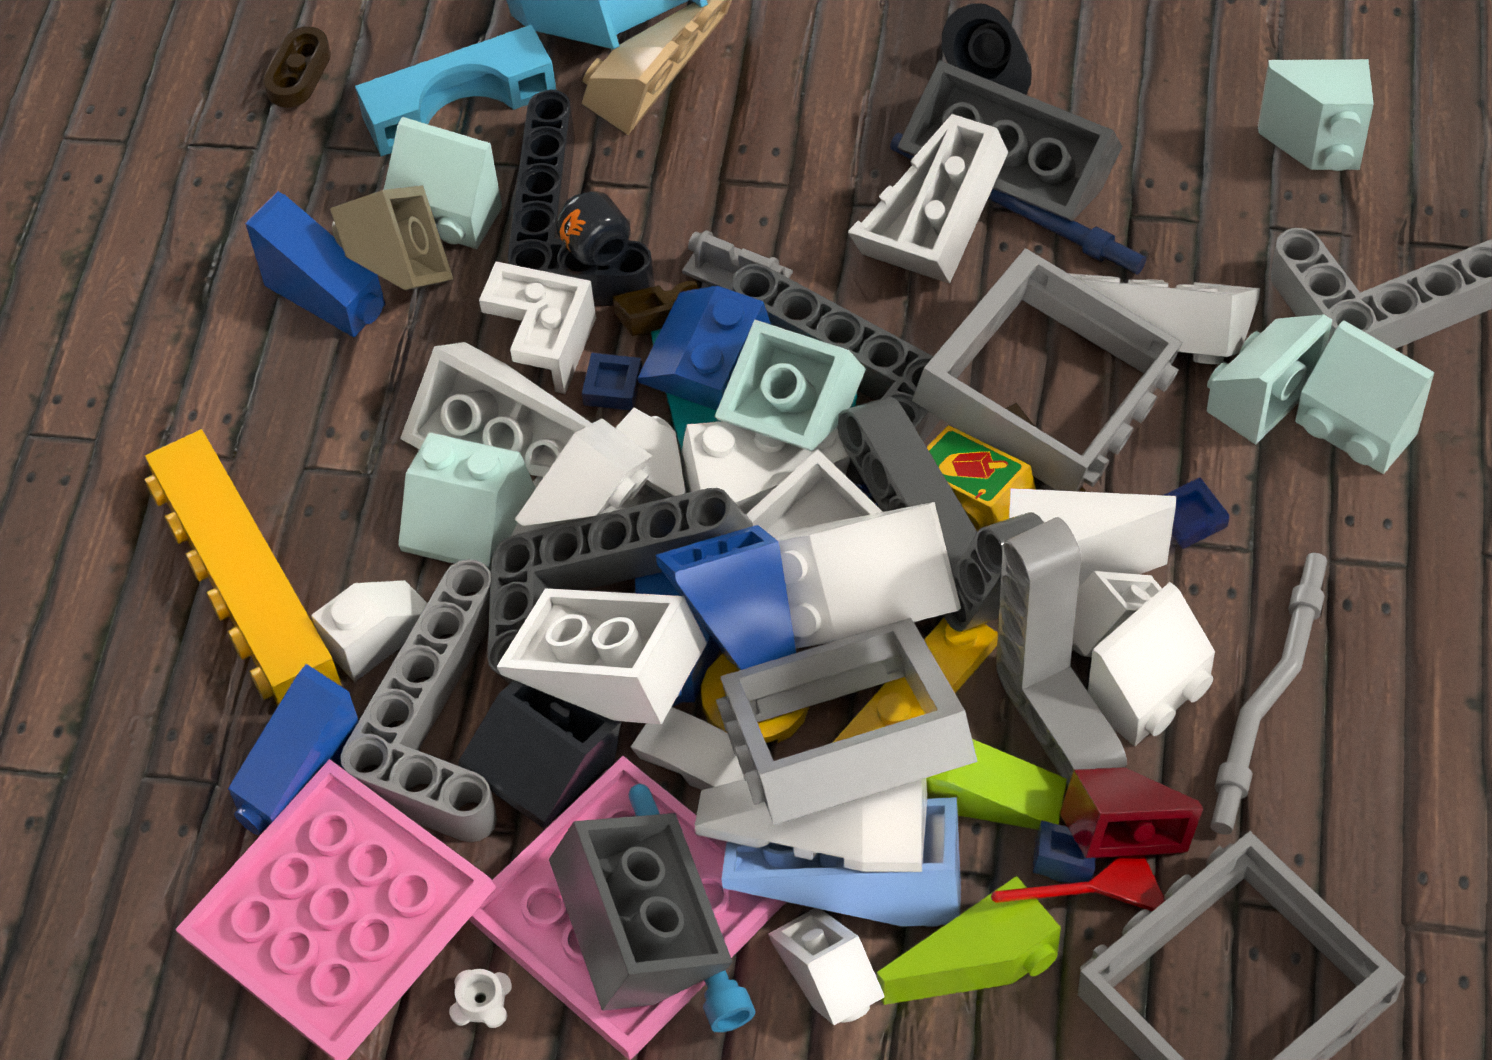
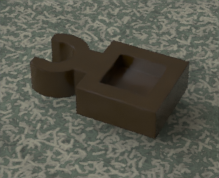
(647, 308)

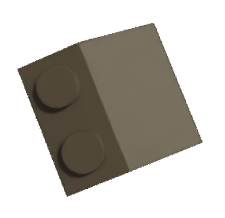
(393, 237)

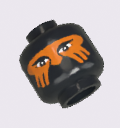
(593, 229)

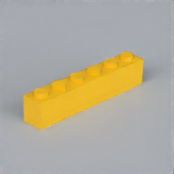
(238, 564)

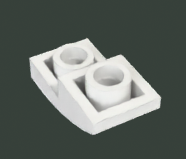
(689, 748)

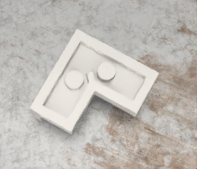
(554, 315)
(811, 497)

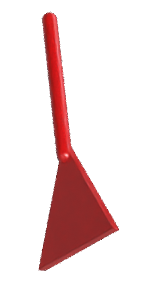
(1124, 879)

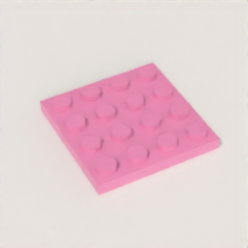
(335, 910)
(534, 929)

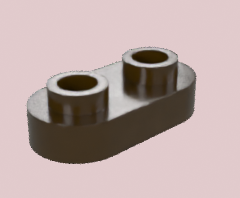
(291, 73)

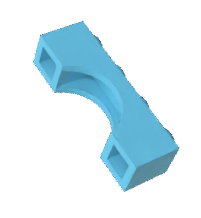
(500, 68)

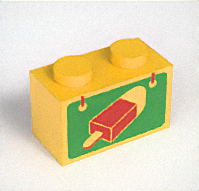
(979, 475)

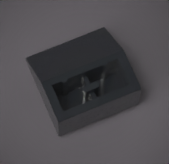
(540, 750)

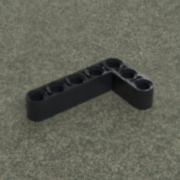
(541, 197)

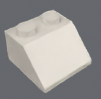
(588, 476)
(1151, 666)

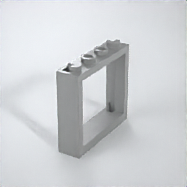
(1082, 311)
(856, 764)
(1189, 897)

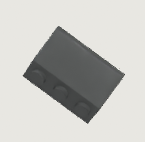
(638, 909)

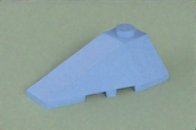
(888, 897)

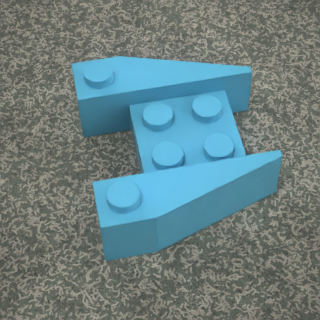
(589, 20)

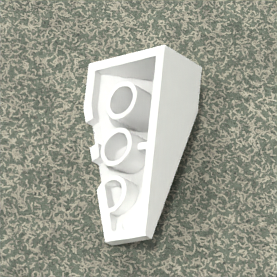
(1203, 316)
(489, 404)
(870, 833)

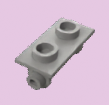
(718, 260)

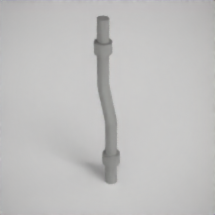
(1234, 775)

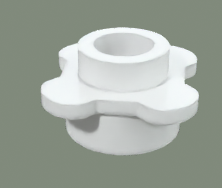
(480, 982)

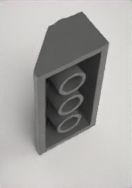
(1052, 154)

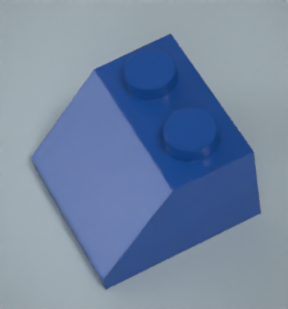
(701, 344)

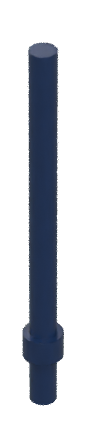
(1095, 242)

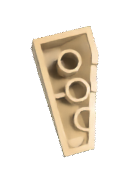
(644, 66)

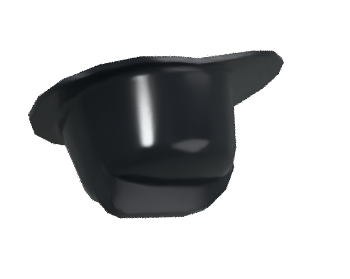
(987, 45)

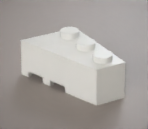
(937, 202)
(746, 461)

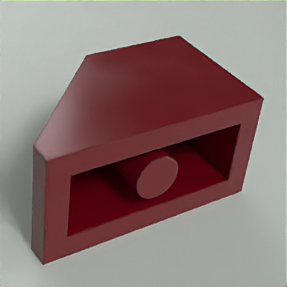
(1127, 814)

